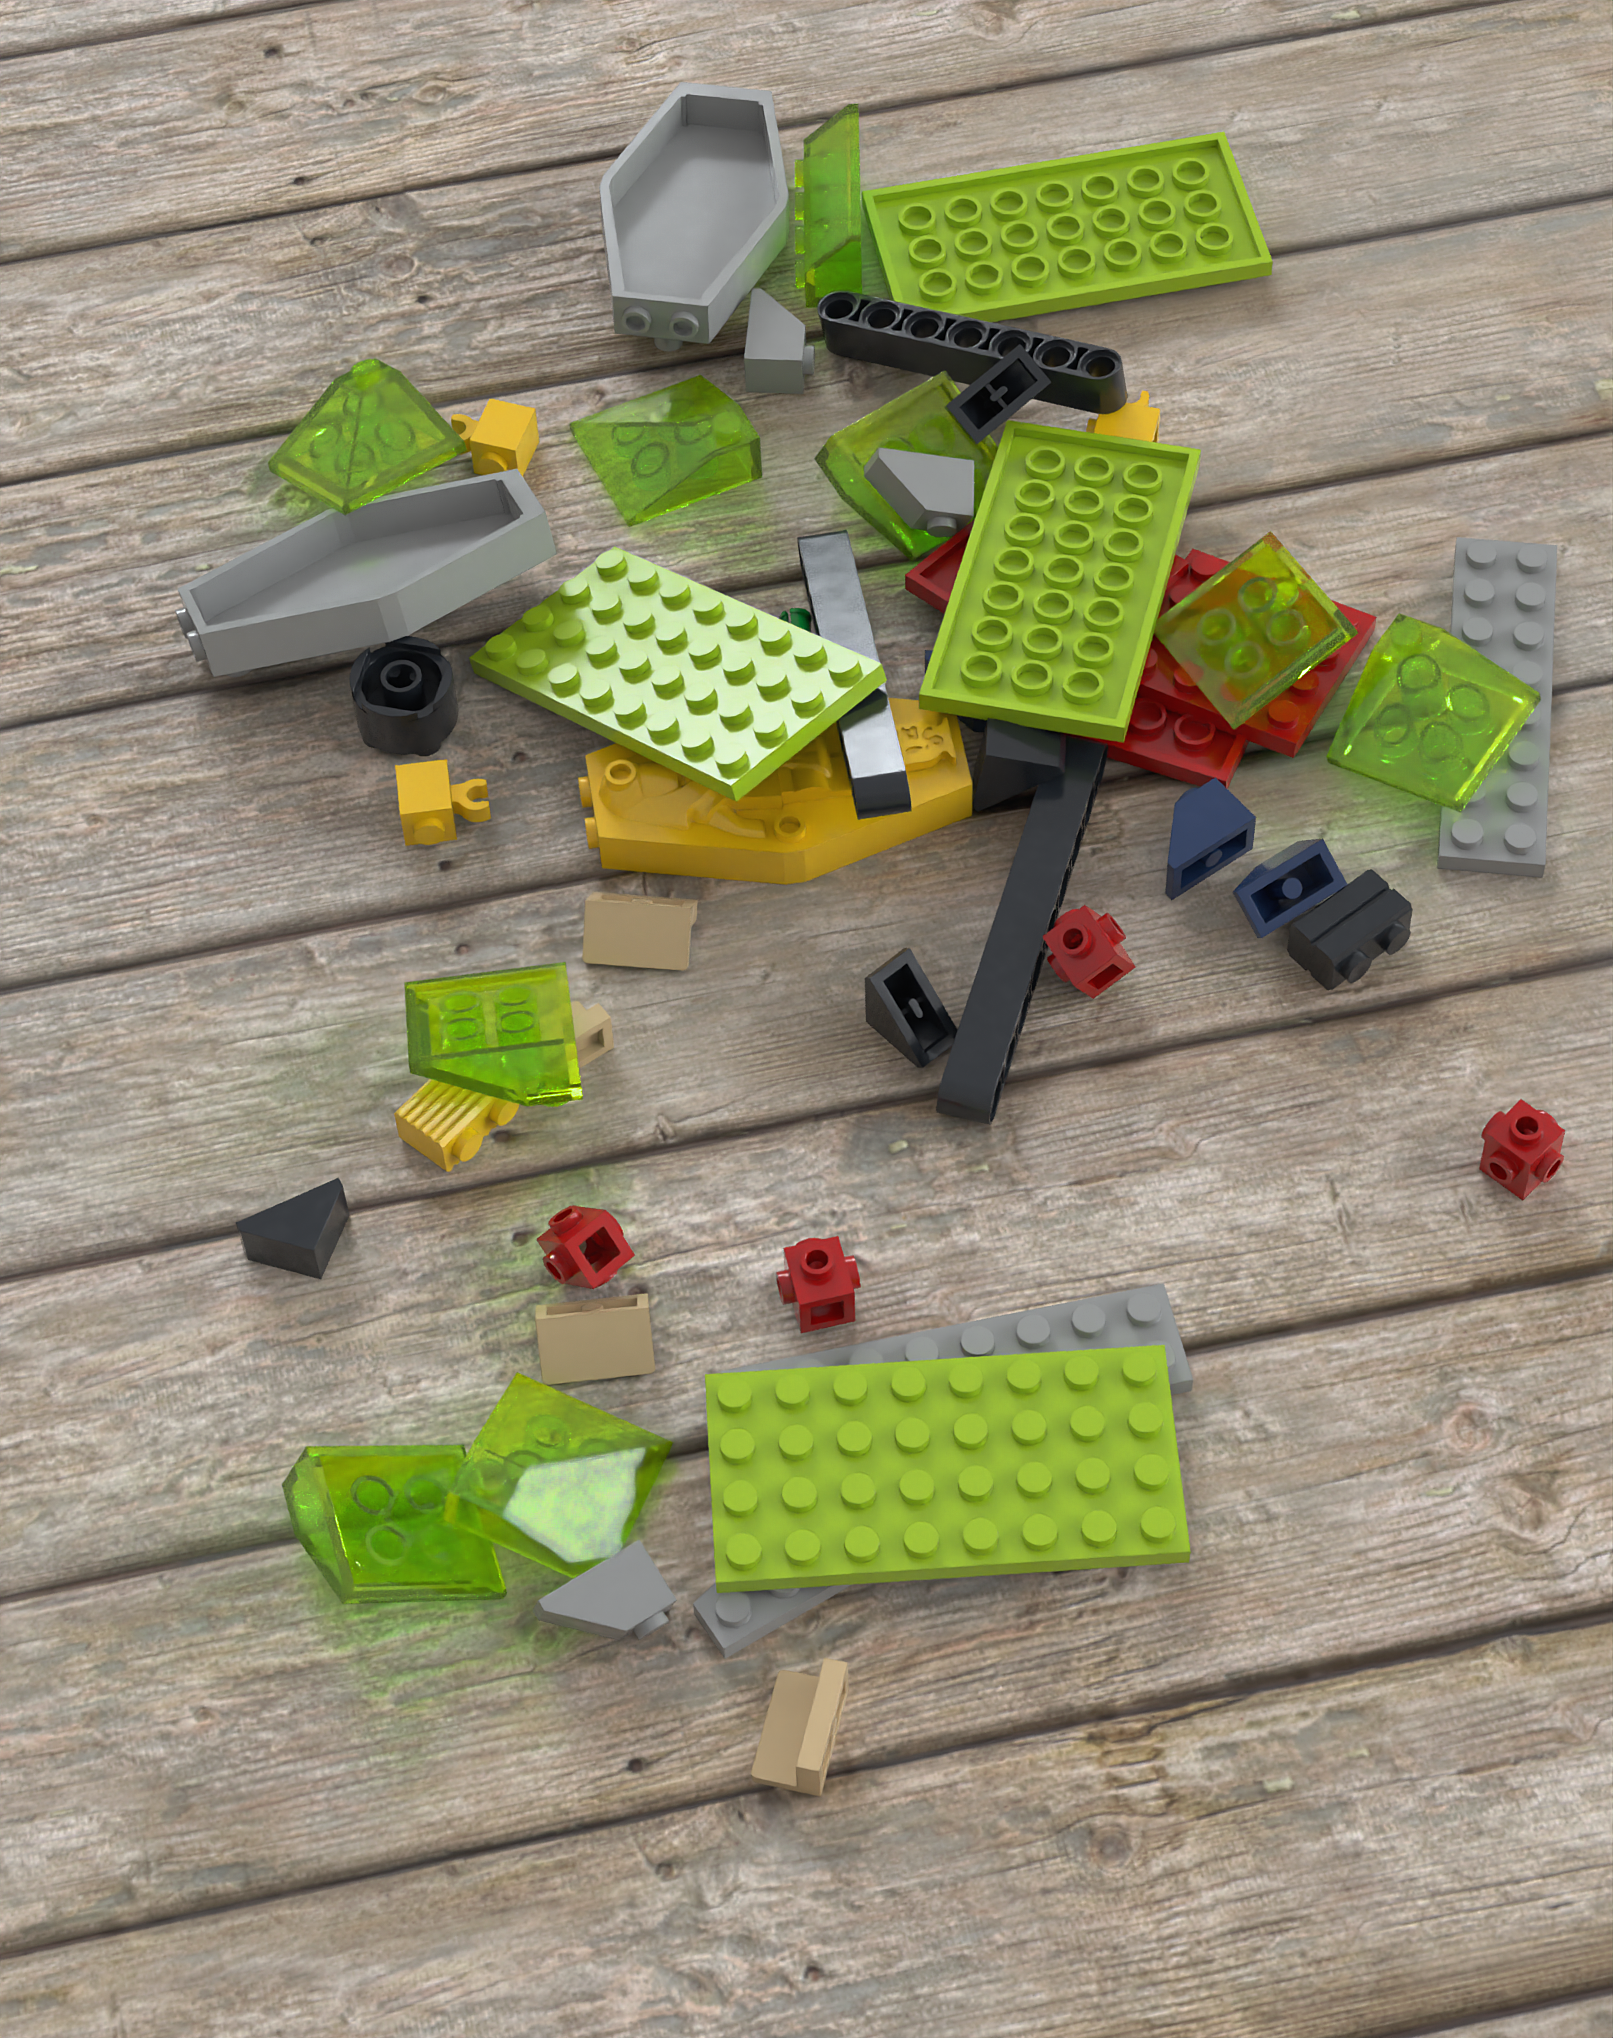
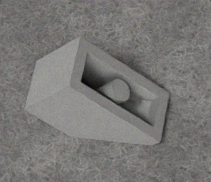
(775, 348)
(925, 489)
(612, 1597)

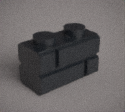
(1350, 930)

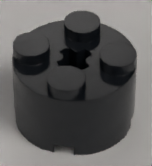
(404, 697)

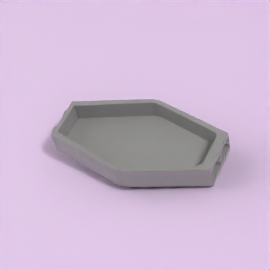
(694, 213)
(365, 573)

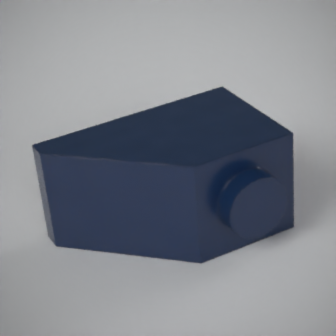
(1206, 835)
(1288, 885)

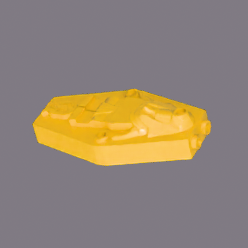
(785, 827)

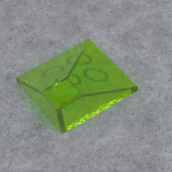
(909, 424)
(365, 439)
(670, 448)
(1253, 630)
(1430, 715)
(497, 1034)
(555, 1478)
(379, 1525)

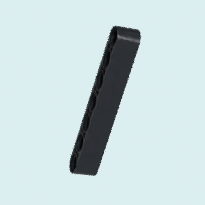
(965, 347)

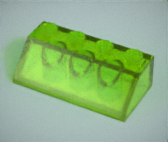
(829, 209)

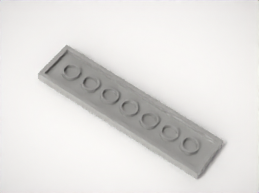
(1507, 614)
(1099, 1322)

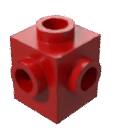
(1088, 950)
(1522, 1148)
(584, 1247)
(819, 1283)

